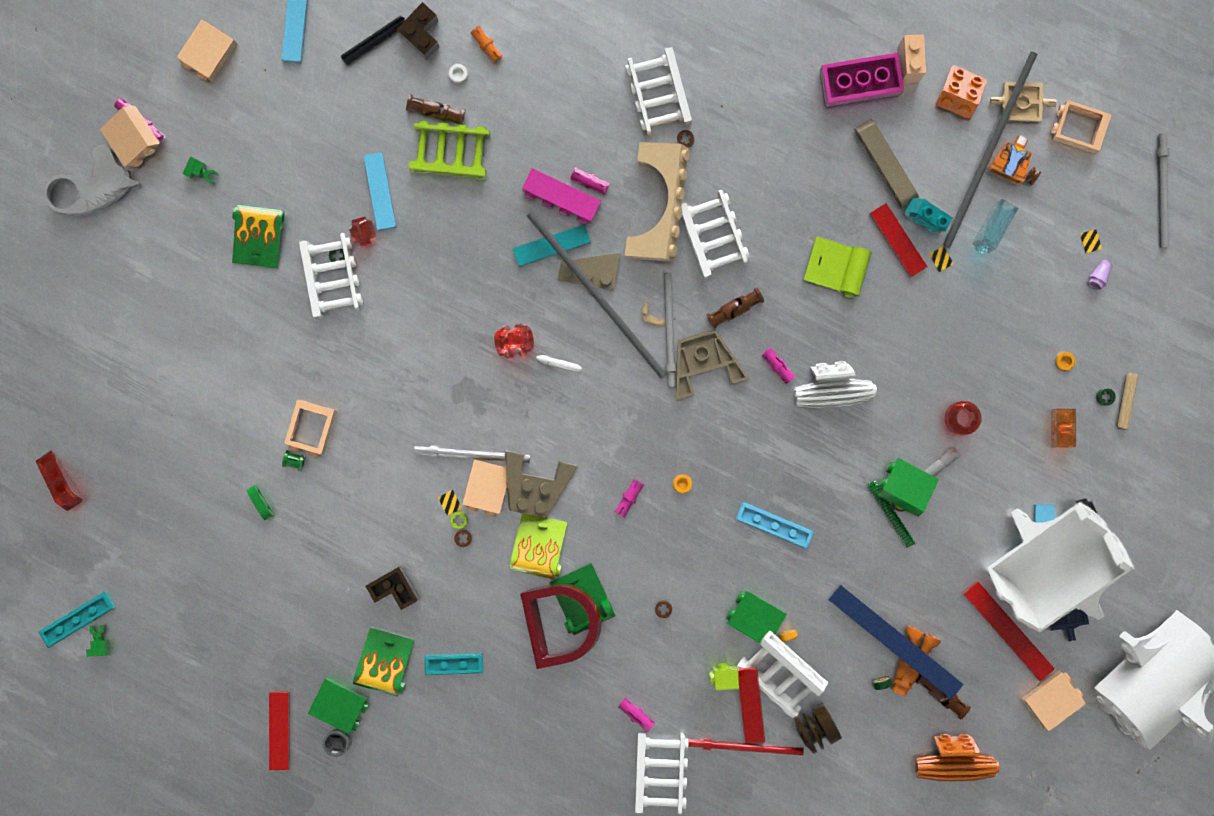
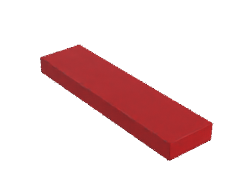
(898, 240)
(751, 705)
(279, 731)

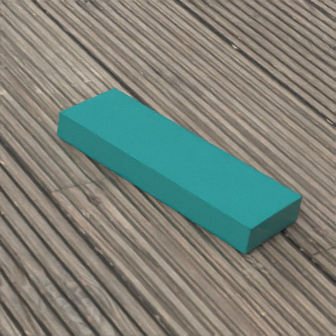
(453, 664)

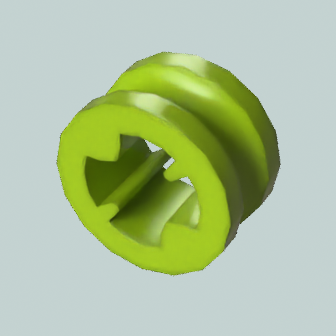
(462, 515)

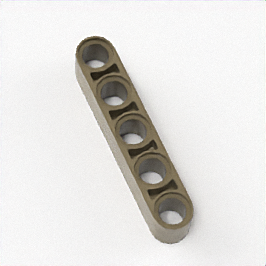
(886, 163)

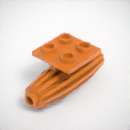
(957, 761)

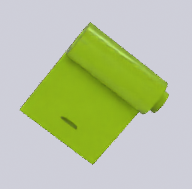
(839, 268)

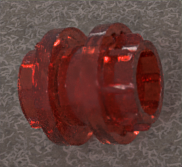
(515, 340)
(973, 413)

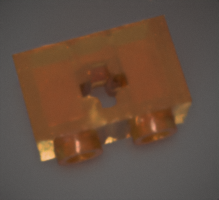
(1063, 428)

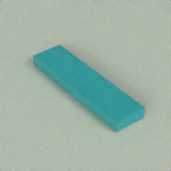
(542, 249)
(76, 619)

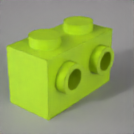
(724, 677)

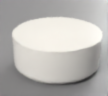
(458, 74)

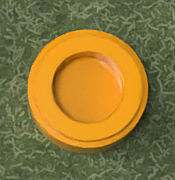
(1065, 361)
(682, 484)
(788, 635)

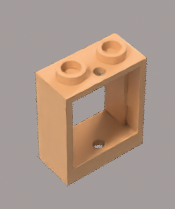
(1099, 132)
(326, 431)

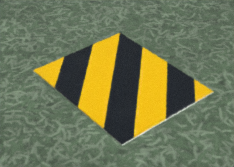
(1090, 241)
(941, 259)
(450, 502)

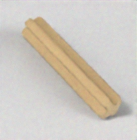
(1127, 401)

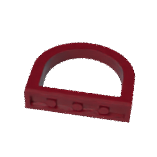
(535, 628)

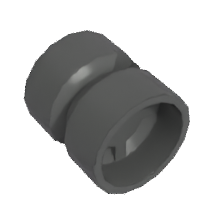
(337, 743)

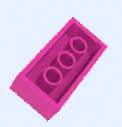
(861, 79)

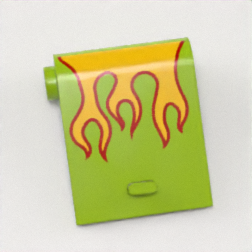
(537, 548)

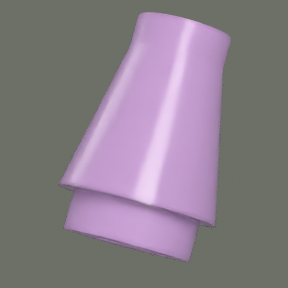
(1100, 276)

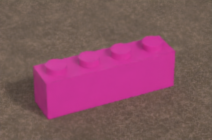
(561, 195)

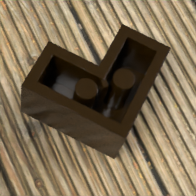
(415, 31)
(394, 583)

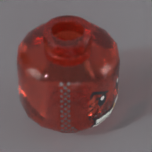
(362, 231)

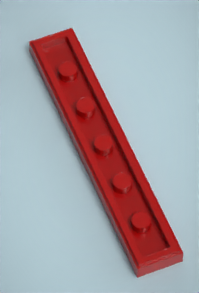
(1008, 631)

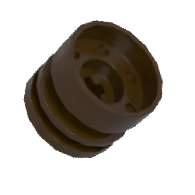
(817, 728)

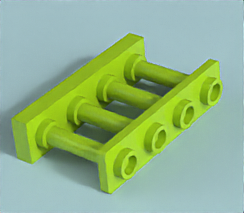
(457, 167)

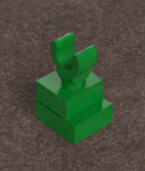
(197, 168)
(98, 646)

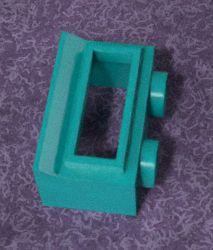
(928, 215)

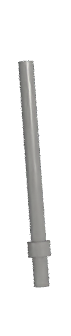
(1163, 153)
(670, 367)
(435, 451)

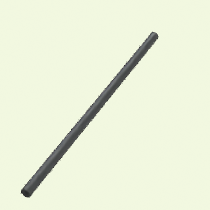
(990, 149)
(596, 294)

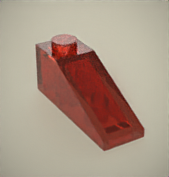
(58, 481)

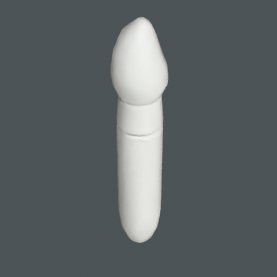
(559, 363)

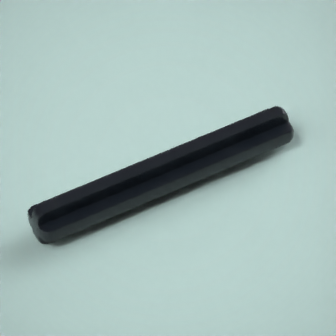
(372, 40)

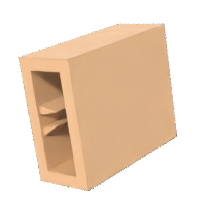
(206, 51)
(912, 58)
(130, 136)
(486, 488)
(1054, 700)

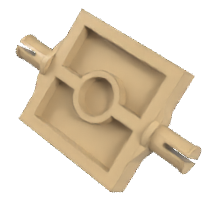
(1029, 103)

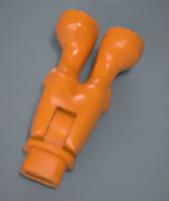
(905, 674)

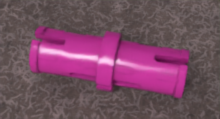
(589, 180)
(778, 365)
(629, 498)
(636, 715)

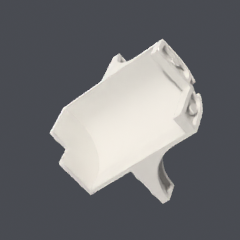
(1059, 567)
(1161, 682)

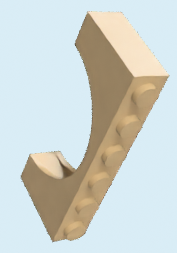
(661, 240)

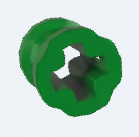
(293, 460)

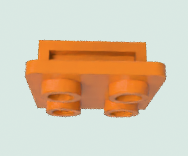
(961, 92)

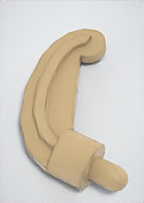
(649, 318)

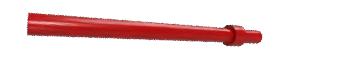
(708, 744)

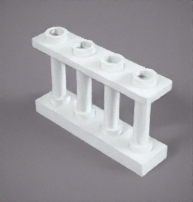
(678, 95)
(695, 230)
(316, 288)
(799, 669)
(643, 781)

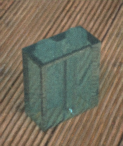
(994, 226)

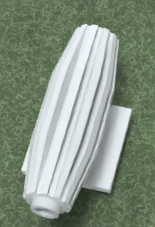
(834, 388)

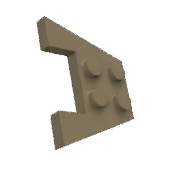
(702, 354)
(533, 493)

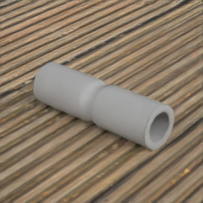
(944, 461)

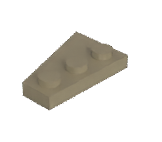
(598, 269)

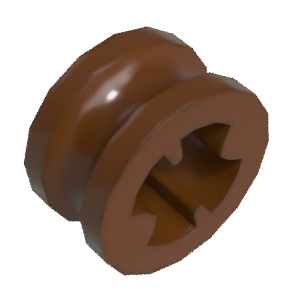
(687, 132)
(1032, 175)
(457, 538)
(658, 612)

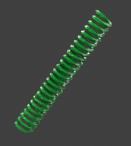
(890, 509)

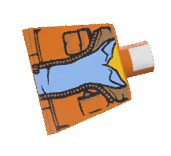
(1012, 161)

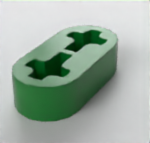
(260, 502)

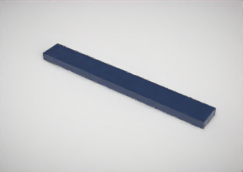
(896, 642)

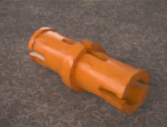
(486, 44)

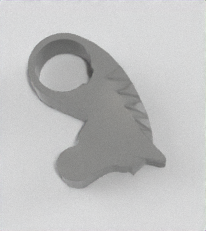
(104, 188)

